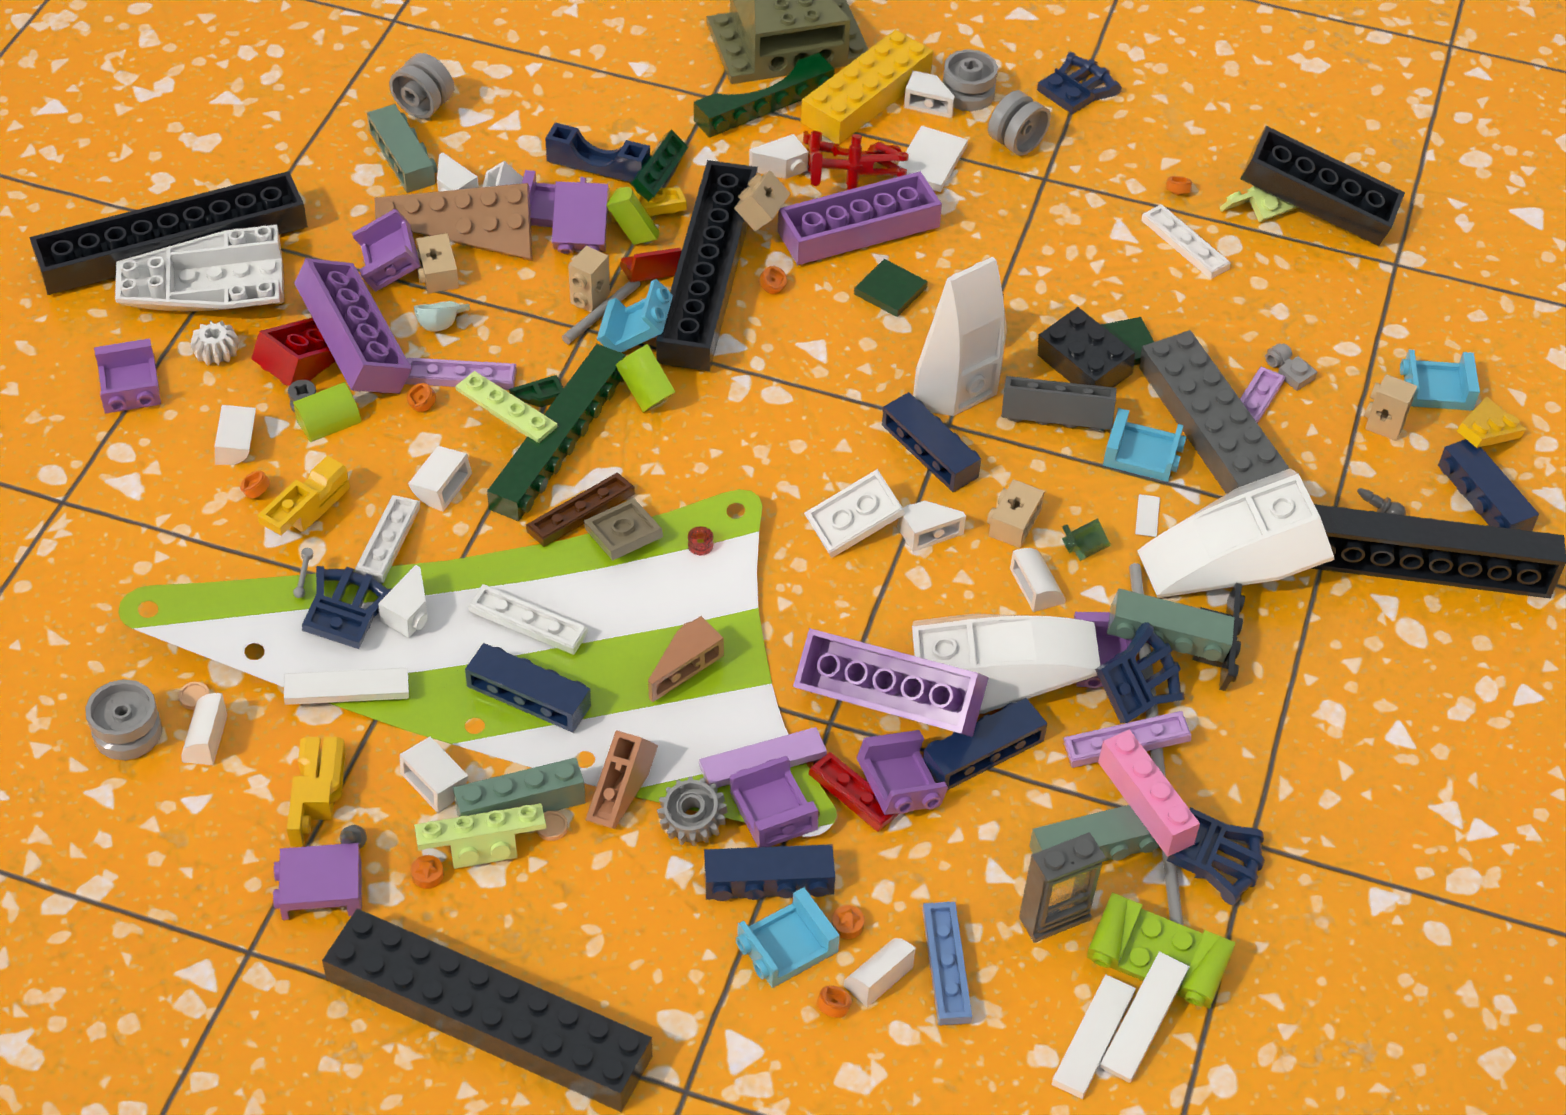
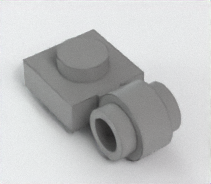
(1297, 371)

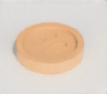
(191, 693)
(555, 826)

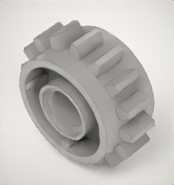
(696, 826)

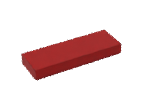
(850, 790)

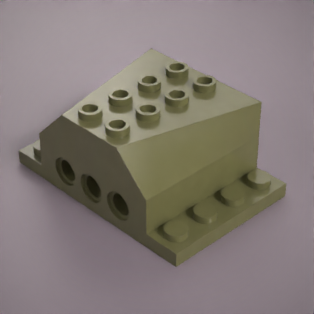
(771, 35)

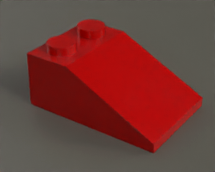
(293, 351)

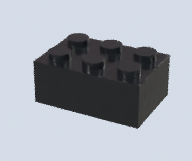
(1085, 351)

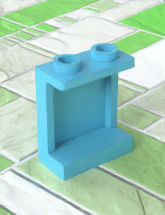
(633, 325)
(1442, 383)
(1143, 448)
(788, 940)

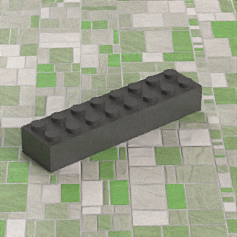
(1210, 411)

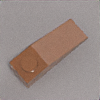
(689, 652)
(621, 778)

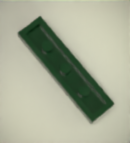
(659, 165)

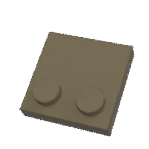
(623, 529)

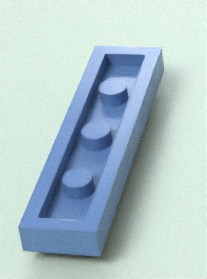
(947, 963)

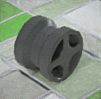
(299, 390)

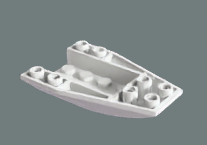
(206, 273)
(964, 342)
(1242, 538)
(1015, 651)

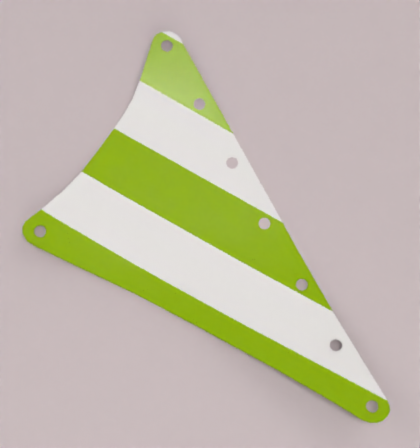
(630, 617)

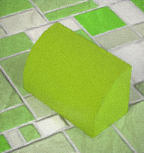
(632, 216)
(645, 378)
(327, 412)

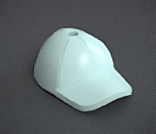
(438, 315)

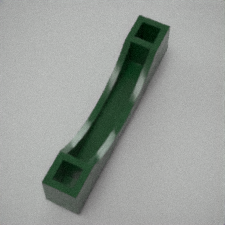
(726, 111)

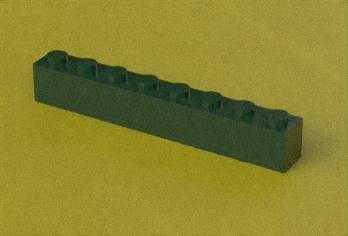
(573, 411)

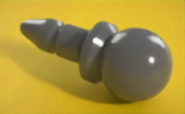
(1383, 506)
(353, 834)

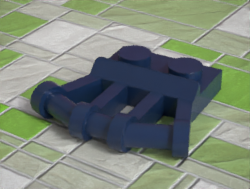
(1071, 94)
(341, 620)
(1125, 682)
(1202, 856)

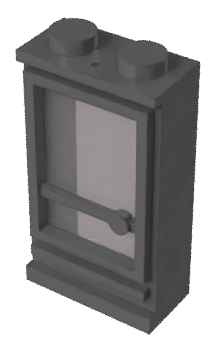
(1061, 887)

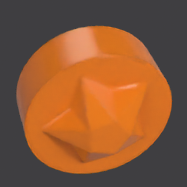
(1178, 185)
(773, 279)
(421, 397)
(255, 484)
(427, 871)
(848, 921)
(834, 1001)

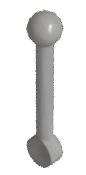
(306, 554)

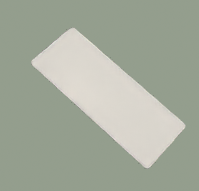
(1147, 515)

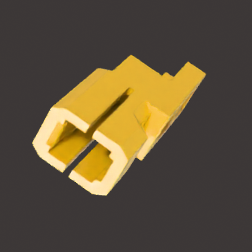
(306, 502)
(319, 786)

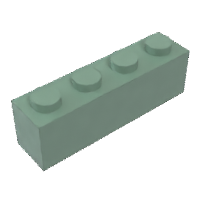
(402, 148)
(1180, 625)
(552, 785)
(1114, 830)

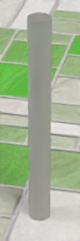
(598, 313)

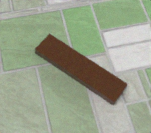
(579, 508)

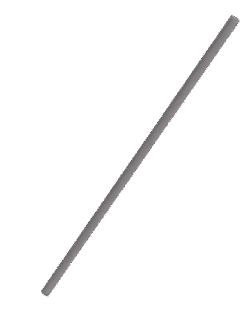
(1170, 869)

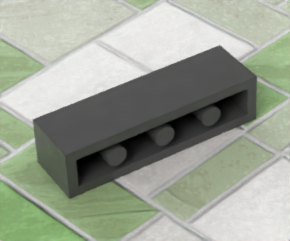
(1058, 403)

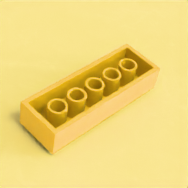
(865, 87)

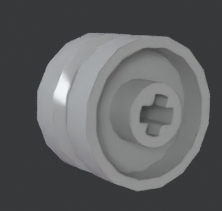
(971, 79)
(421, 85)
(1019, 122)
(123, 719)

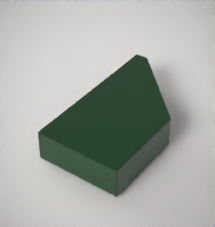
(539, 392)

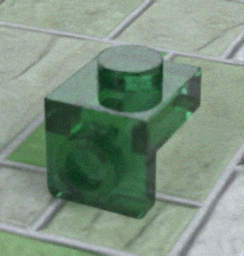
(1086, 539)

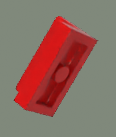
(651, 264)

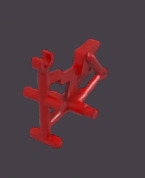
(858, 163)

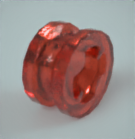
(700, 533)

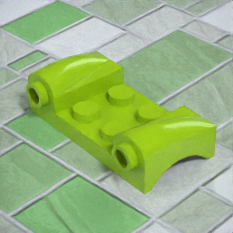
(1133, 937)

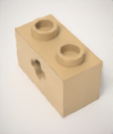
(761, 200)
(437, 263)
(589, 279)
(1390, 406)
(1015, 513)

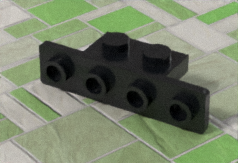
(1229, 669)

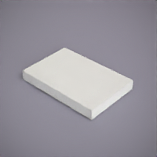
(934, 155)
(854, 513)

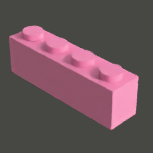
(1148, 793)

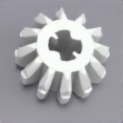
(214, 343)

